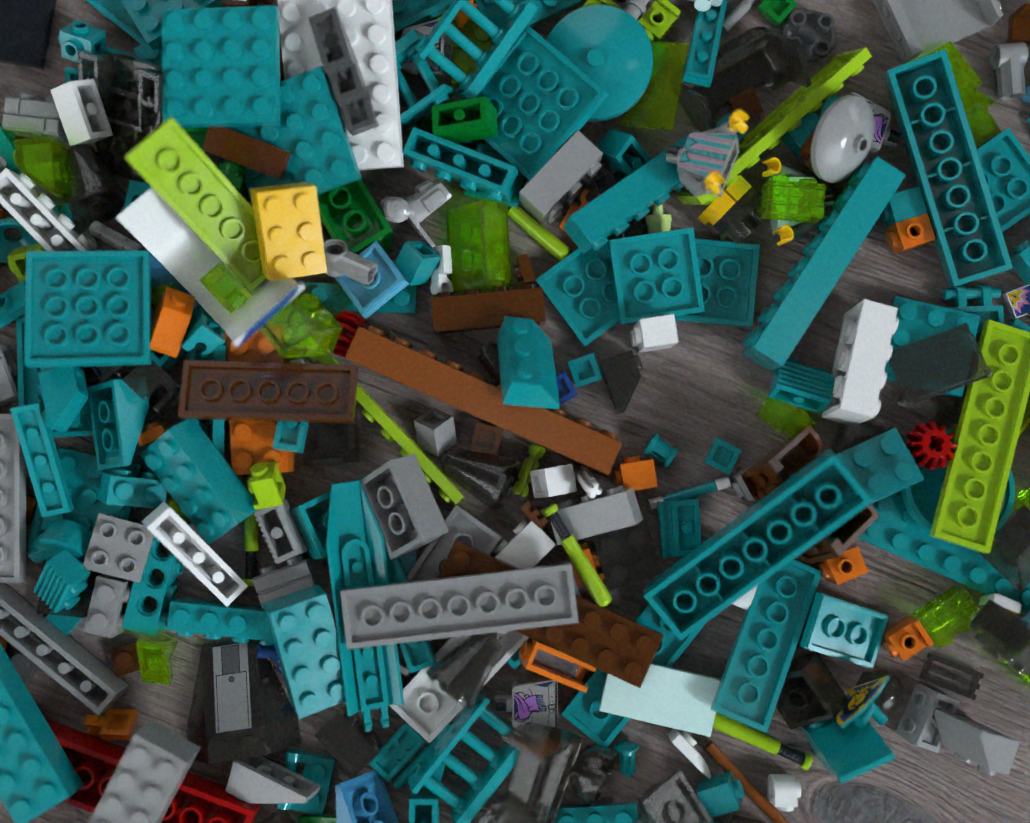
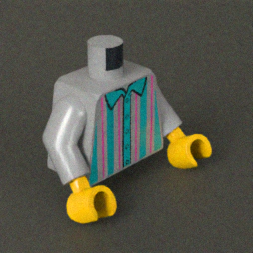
(709, 156)

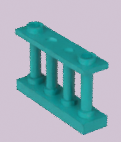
(485, 60)
(439, 94)
(481, 784)

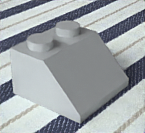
(976, 743)

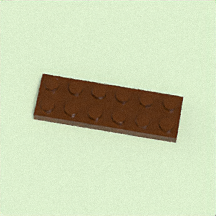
(268, 391)

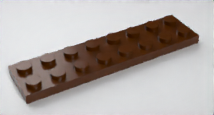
(599, 638)

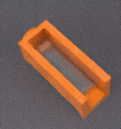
(554, 664)

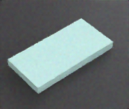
(665, 698)

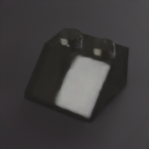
(1012, 549)
(809, 692)

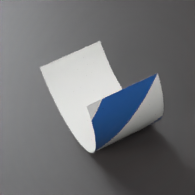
(190, 259)

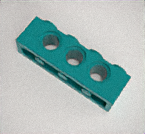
(139, 614)

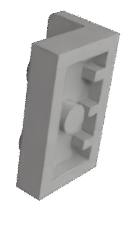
(918, 720)

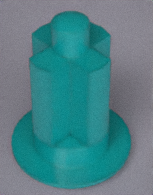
(627, 756)

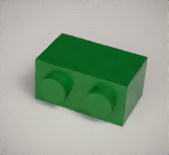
(465, 120)

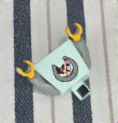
(790, 229)

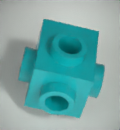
(78, 37)

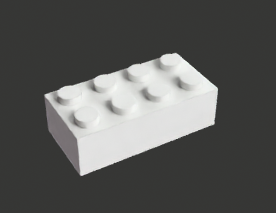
(861, 362)

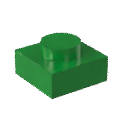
(776, 10)

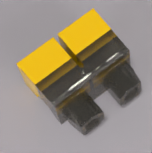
(727, 212)

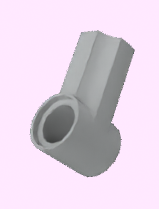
(1009, 64)
(343, 262)

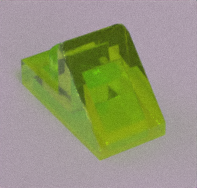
(979, 119)
(784, 417)
(155, 659)

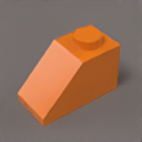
(171, 321)

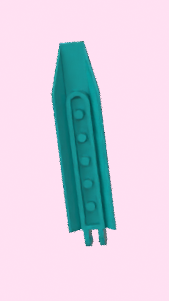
(356, 561)

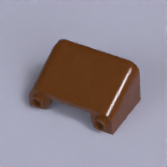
(789, 459)

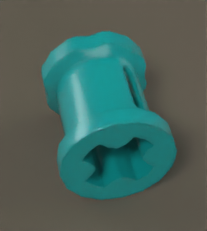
(661, 450)

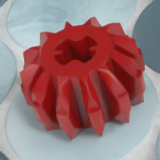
(350, 322)
(940, 442)

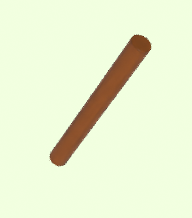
(747, 785)

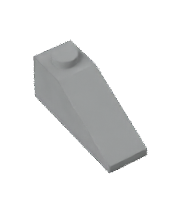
(267, 782)

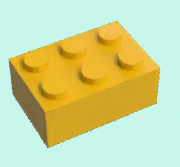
(288, 230)

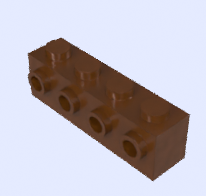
(486, 310)

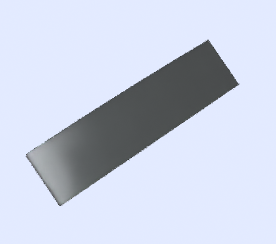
(343, 71)

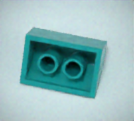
(526, 365)

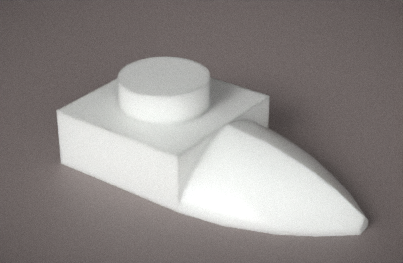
(686, 745)

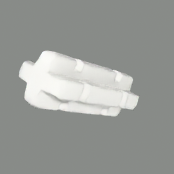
(113, 237)
(587, 481)

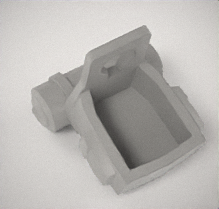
(416, 207)

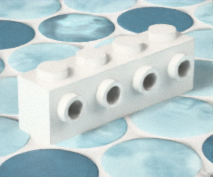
(37, 214)

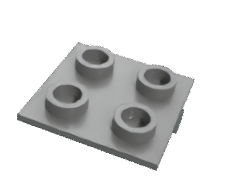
(118, 547)

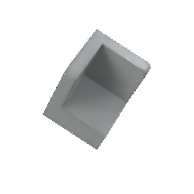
(435, 431)

